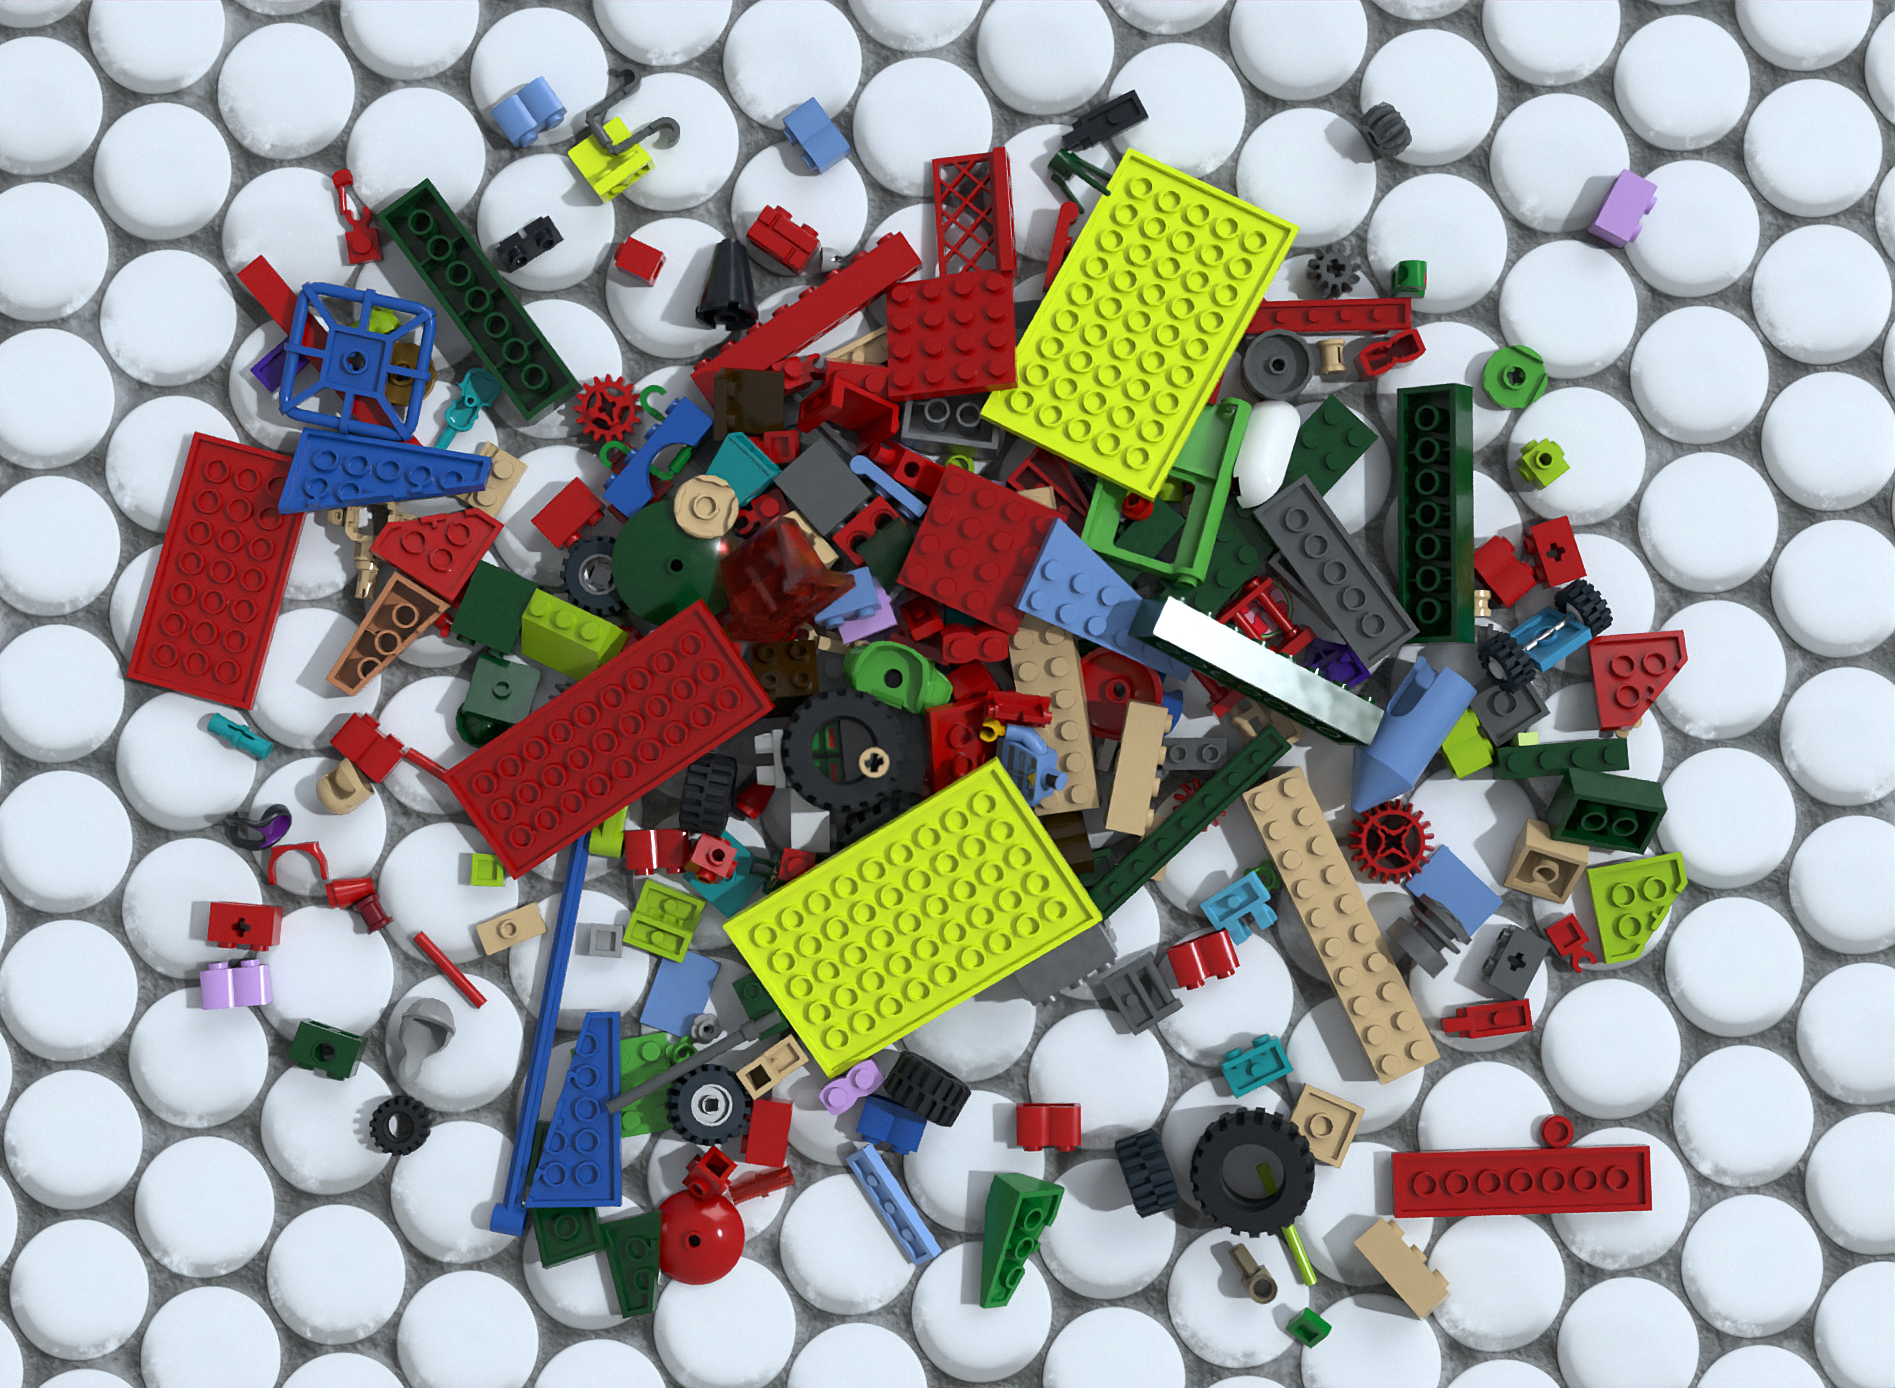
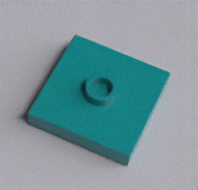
(732, 892)

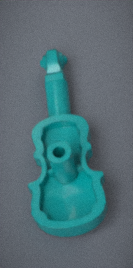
(478, 390)

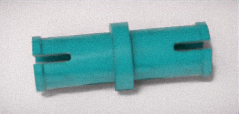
(240, 736)

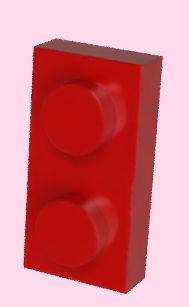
(921, 618)

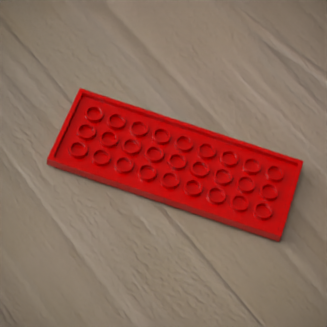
(608, 739)

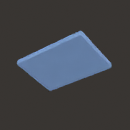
(1457, 888)
(680, 993)

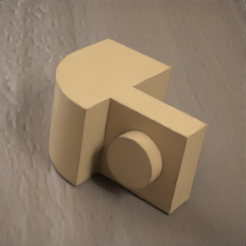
(772, 1066)

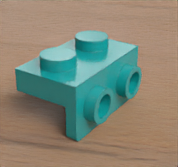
(1255, 1065)

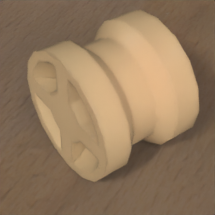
(1481, 603)

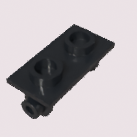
(541, 237)

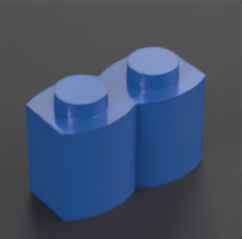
(892, 1123)

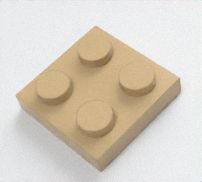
(1326, 1123)

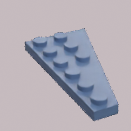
(1086, 597)

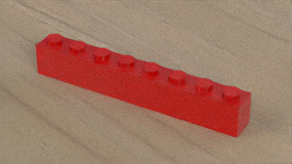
(816, 311)

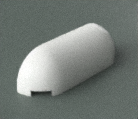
(1265, 451)

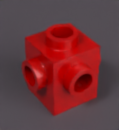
(711, 859)
(709, 1174)

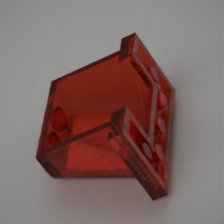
(778, 583)

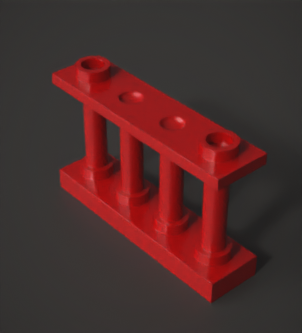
(1294, 637)

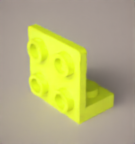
(610, 173)

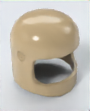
(343, 788)

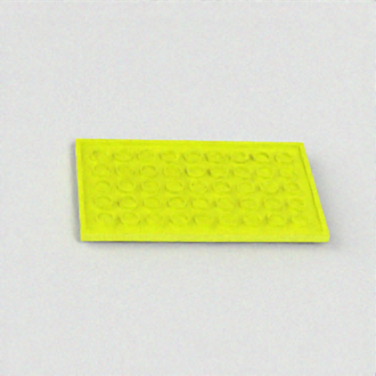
(1141, 323)
(913, 919)

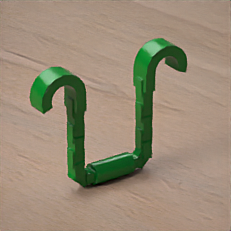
(678, 461)

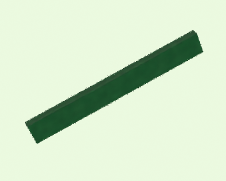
(1188, 820)

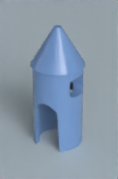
(1409, 734)

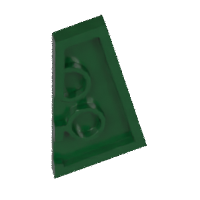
(634, 1260)

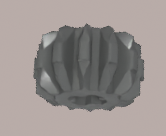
(1386, 130)
(1340, 262)

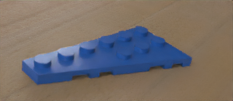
(359, 470)

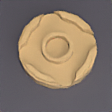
(706, 507)

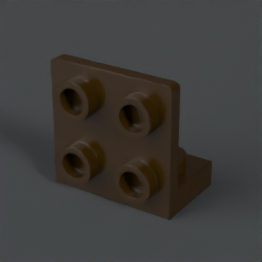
(748, 401)
(786, 673)

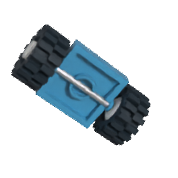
(1545, 637)

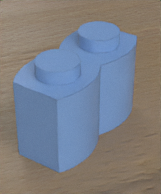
(529, 113)
(816, 136)

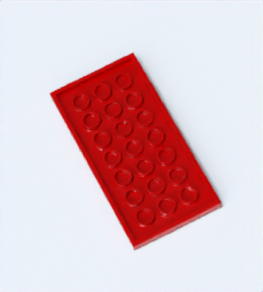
(219, 575)

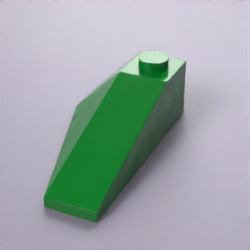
(1014, 1220)

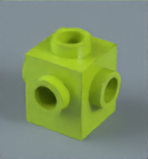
(1552, 464)

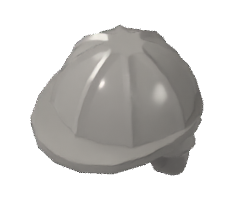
(423, 1032)

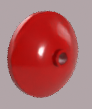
(1101, 674)
(720, 1234)

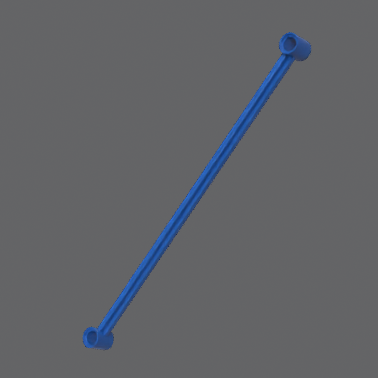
(510, 1216)

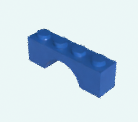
(632, 487)

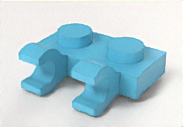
(1235, 901)

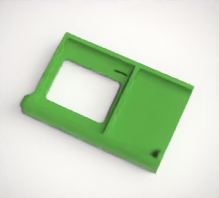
(1208, 466)

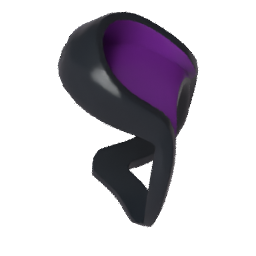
(272, 826)

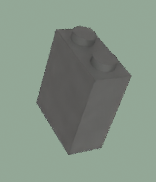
(824, 489)

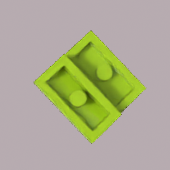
(664, 920)

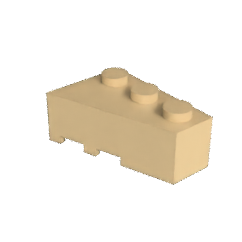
(1403, 1267)

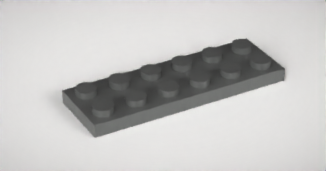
(1335, 572)

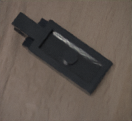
(1106, 122)

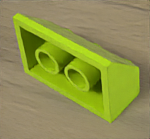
(568, 636)

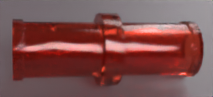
(762, 1185)

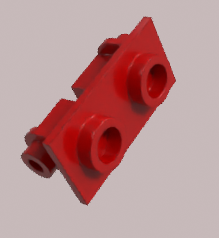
(1017, 708)

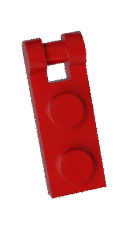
(1061, 243)

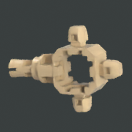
(366, 563)

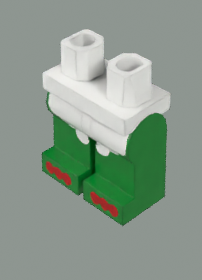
(825, 742)

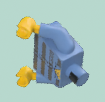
(1026, 760)

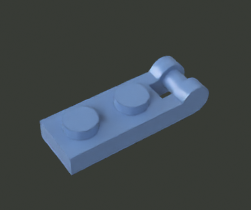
(888, 488)

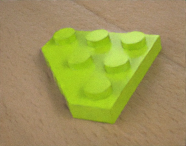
(1633, 901)

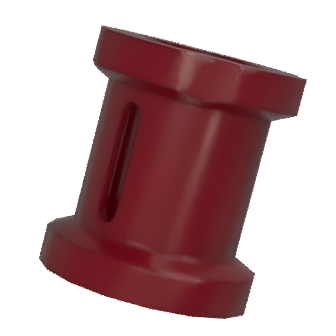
(373, 913)

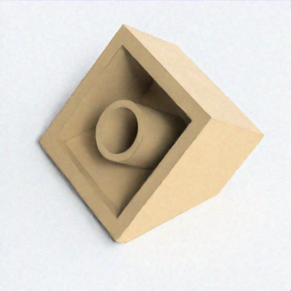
(1545, 865)

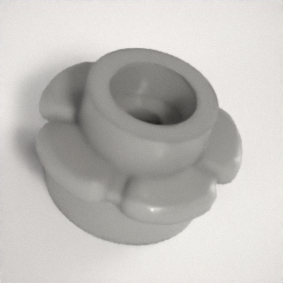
(700, 1022)

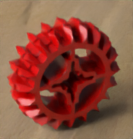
(1401, 852)

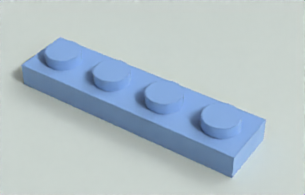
(893, 1204)

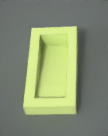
(1523, 739)

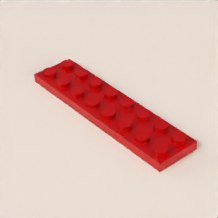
(1521, 1181)

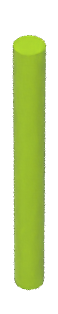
(1290, 1233)

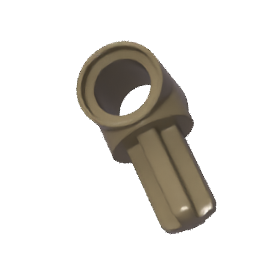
(1252, 1273)

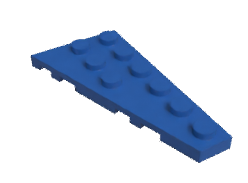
(584, 1139)

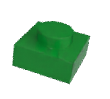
(1308, 1327)

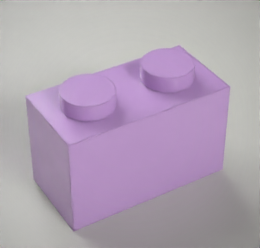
(1623, 208)

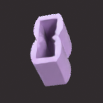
(235, 986)
(843, 1090)

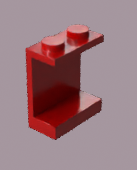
(851, 408)

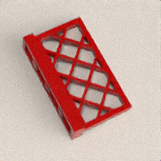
(1000, 205)

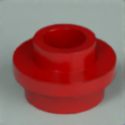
(1137, 507)

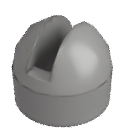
(827, 260)

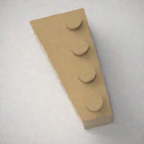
(1136, 767)

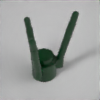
(1068, 166)

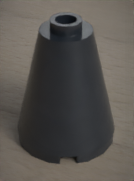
(728, 289)

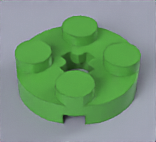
(1532, 372)

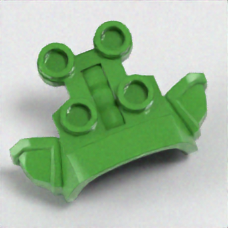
(921, 684)

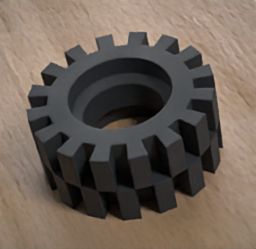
(386, 1139)

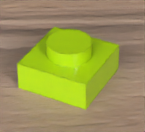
(487, 870)

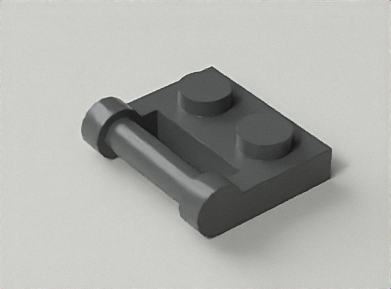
(1134, 1000)

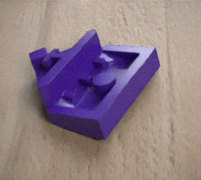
(1336, 662)

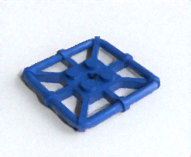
(339, 373)

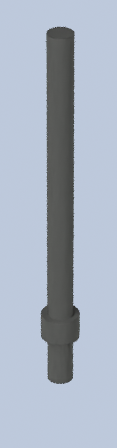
(749, 1031)

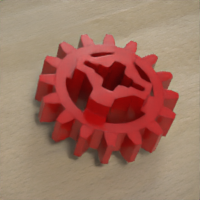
(596, 413)

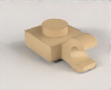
(830, 642)

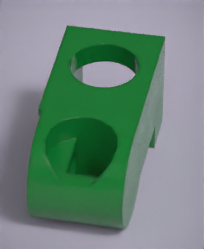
(1409, 279)

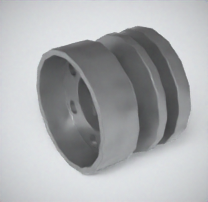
(1429, 935)

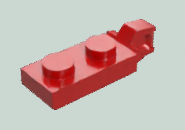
(1490, 1019)

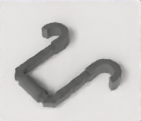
(600, 133)

